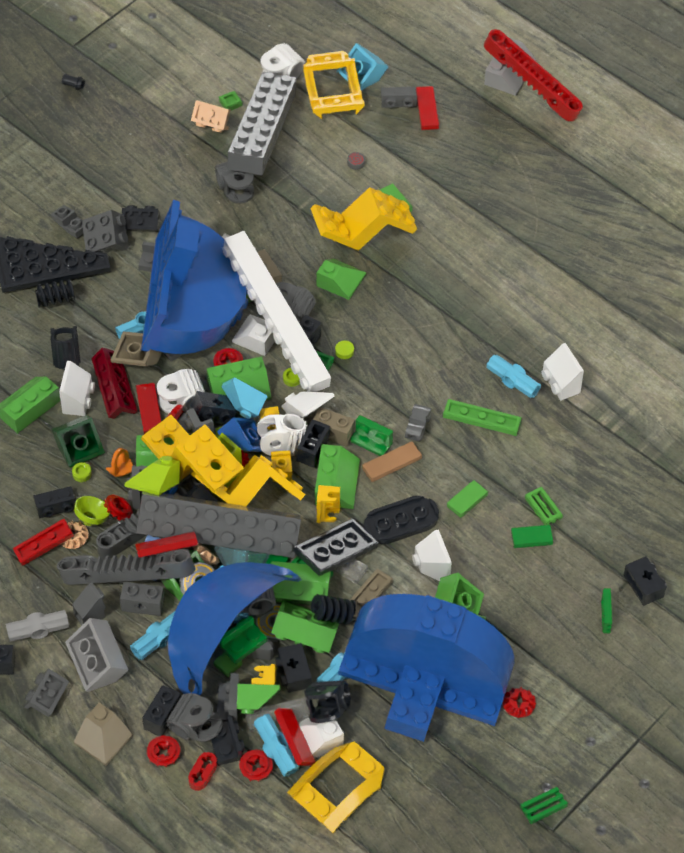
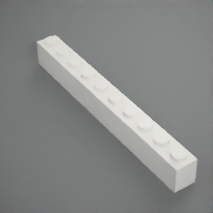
(276, 313)

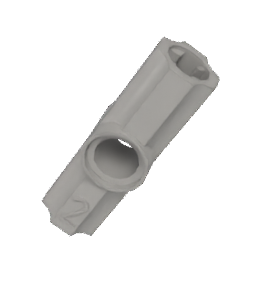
(37, 625)

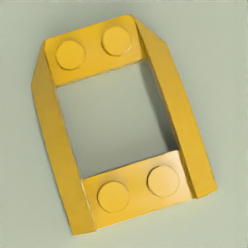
(333, 103)
(322, 808)

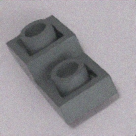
(68, 221)

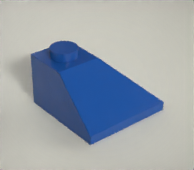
(243, 433)

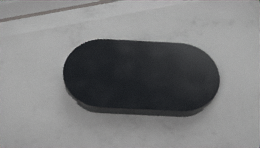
(401, 519)

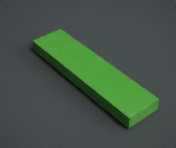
(482, 417)

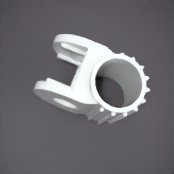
(287, 61)
(181, 388)
(286, 436)

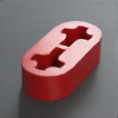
(198, 769)

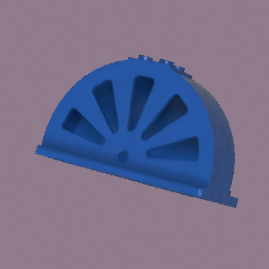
(191, 288)
(430, 659)

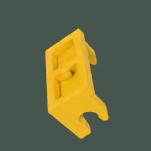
(327, 502)
(268, 676)

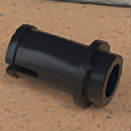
(77, 82)

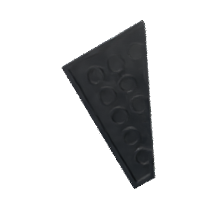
(29, 264)

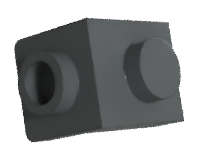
(193, 422)

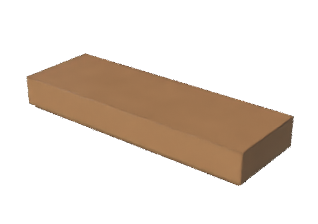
(391, 461)

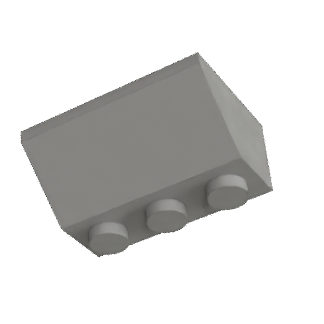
(501, 77)
(96, 654)

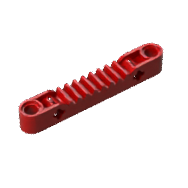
(499, 45)

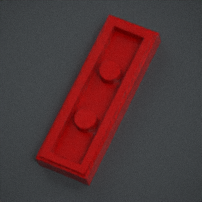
(427, 108)
(148, 406)
(43, 542)
(166, 544)
(294, 737)

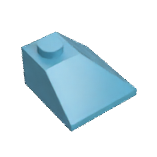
(368, 66)
(244, 397)

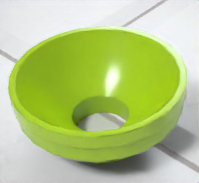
(92, 507)

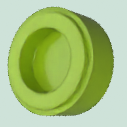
(344, 349)
(290, 378)
(81, 472)

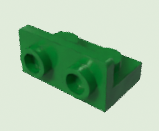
(372, 436)
(242, 640)

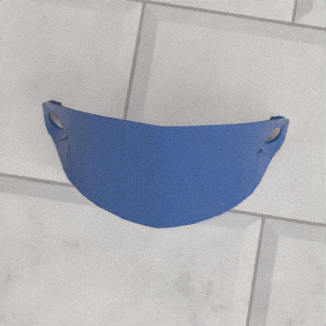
(208, 612)

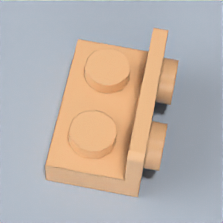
(210, 115)

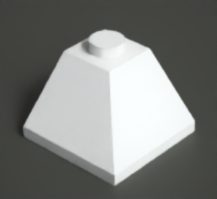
(254, 335)
(305, 402)
(432, 556)
(322, 736)

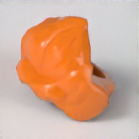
(120, 463)

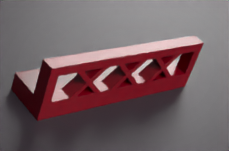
(109, 384)

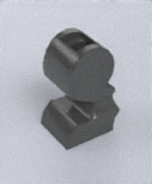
(417, 422)

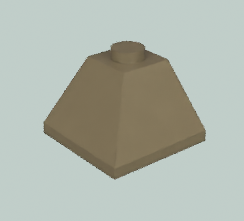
(129, 351)
(102, 734)

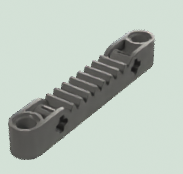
(124, 534)
(76, 571)

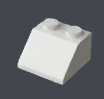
(563, 373)
(76, 390)

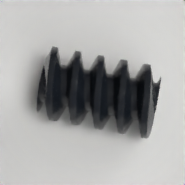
(54, 292)
(333, 609)

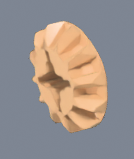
(79, 538)
(206, 554)

